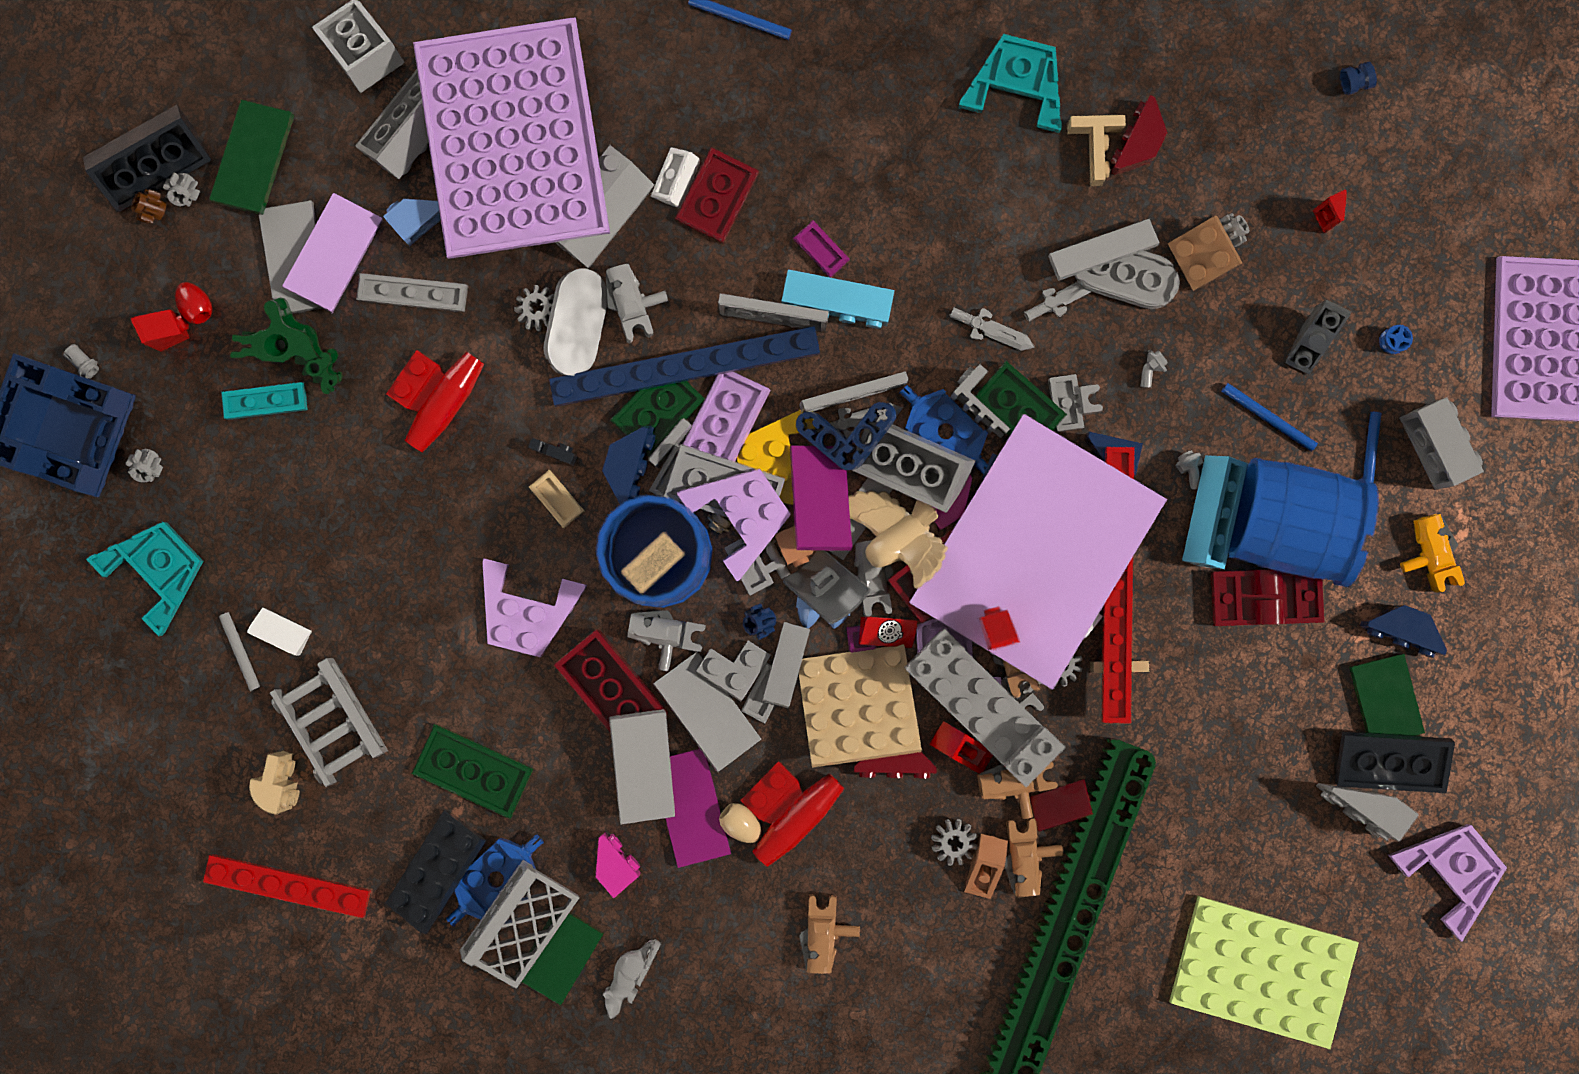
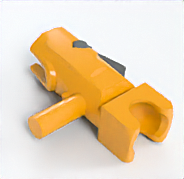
(1436, 554)

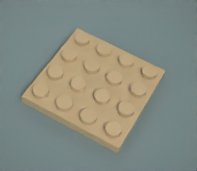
(858, 706)

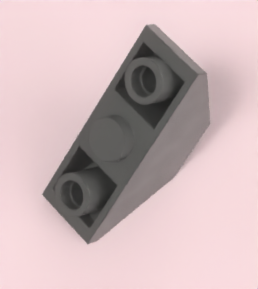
(1316, 335)

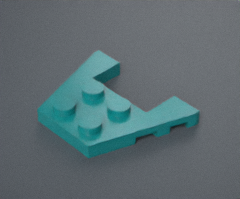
(1022, 69)
(163, 563)

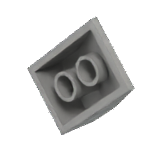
(358, 44)

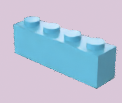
(841, 298)
(1214, 511)

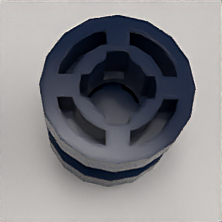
(1361, 77)

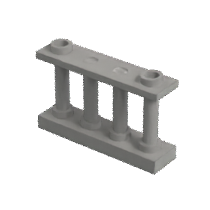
(342, 698)

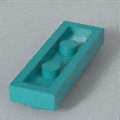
(264, 401)

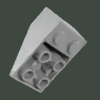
(1382, 813)

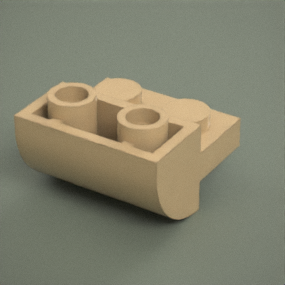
(273, 790)

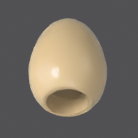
(740, 823)

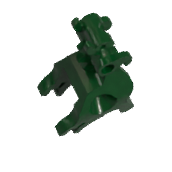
(290, 339)

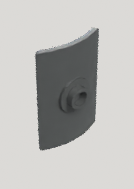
(827, 587)

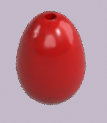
(193, 303)

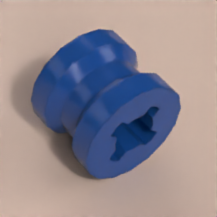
(1401, 336)

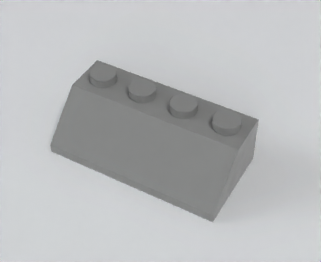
(398, 131)
(623, 191)
(916, 466)

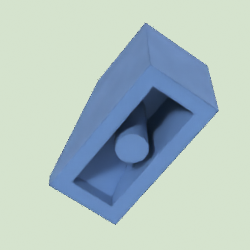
(412, 218)

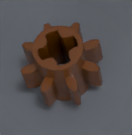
(148, 206)

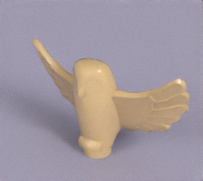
(899, 533)

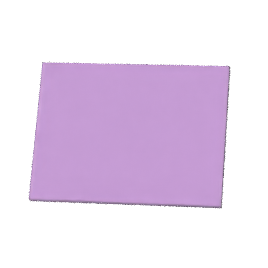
(511, 138)
(1536, 339)
(1042, 543)

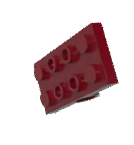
(1265, 598)

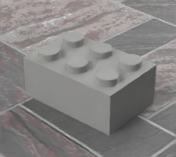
(1442, 444)

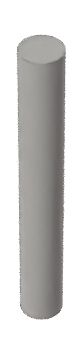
(239, 651)

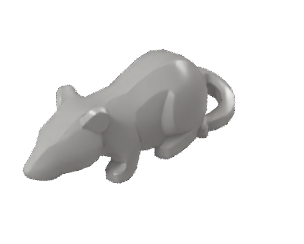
(628, 972)

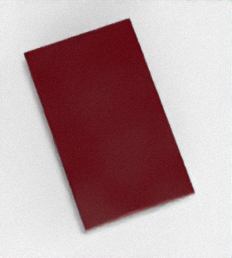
(1061, 805)

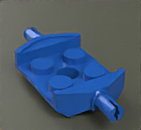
(939, 409)
(475, 890)

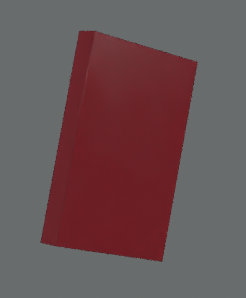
(717, 195)

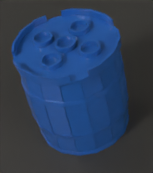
(1304, 521)
(634, 528)

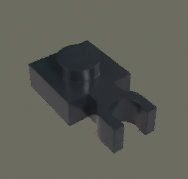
(560, 452)

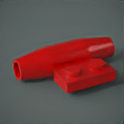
(433, 394)
(788, 809)

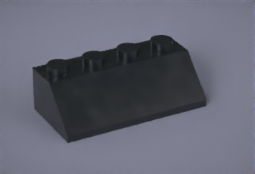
(146, 157)

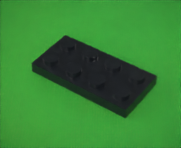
(1394, 762)
(435, 872)

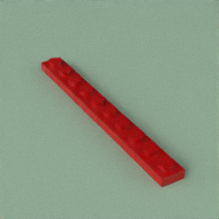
(1118, 623)

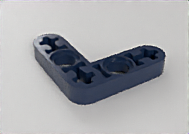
(844, 444)

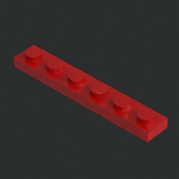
(287, 886)

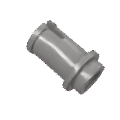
(85, 366)

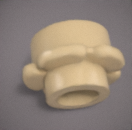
(719, 523)

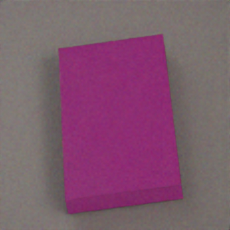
(819, 501)
(696, 824)

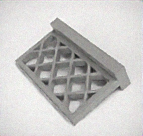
(497, 917)

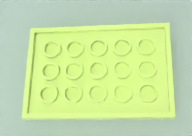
(1264, 972)

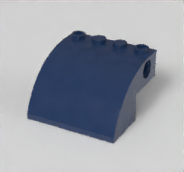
(60, 425)

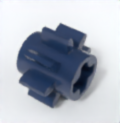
(759, 621)

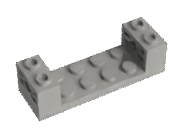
(984, 707)

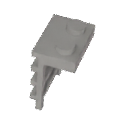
(962, 393)

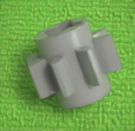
(181, 189)
(1235, 228)
(144, 465)

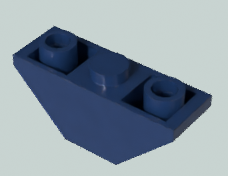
(627, 462)
(1406, 628)

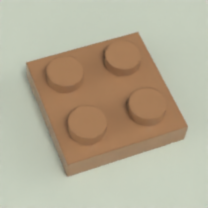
(1205, 253)

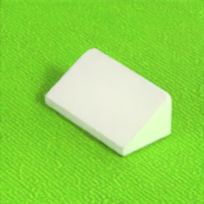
(676, 177)
(279, 632)

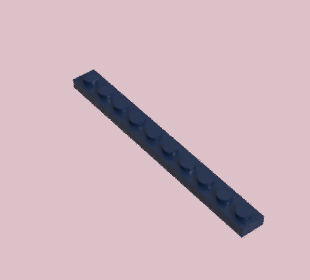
(684, 366)

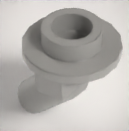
(1155, 362)
(1190, 463)

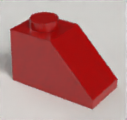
(161, 329)
(998, 628)
(961, 747)

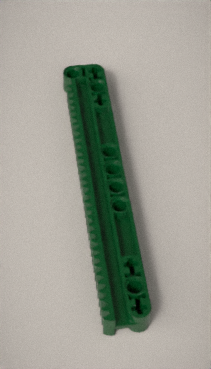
(1092, 860)

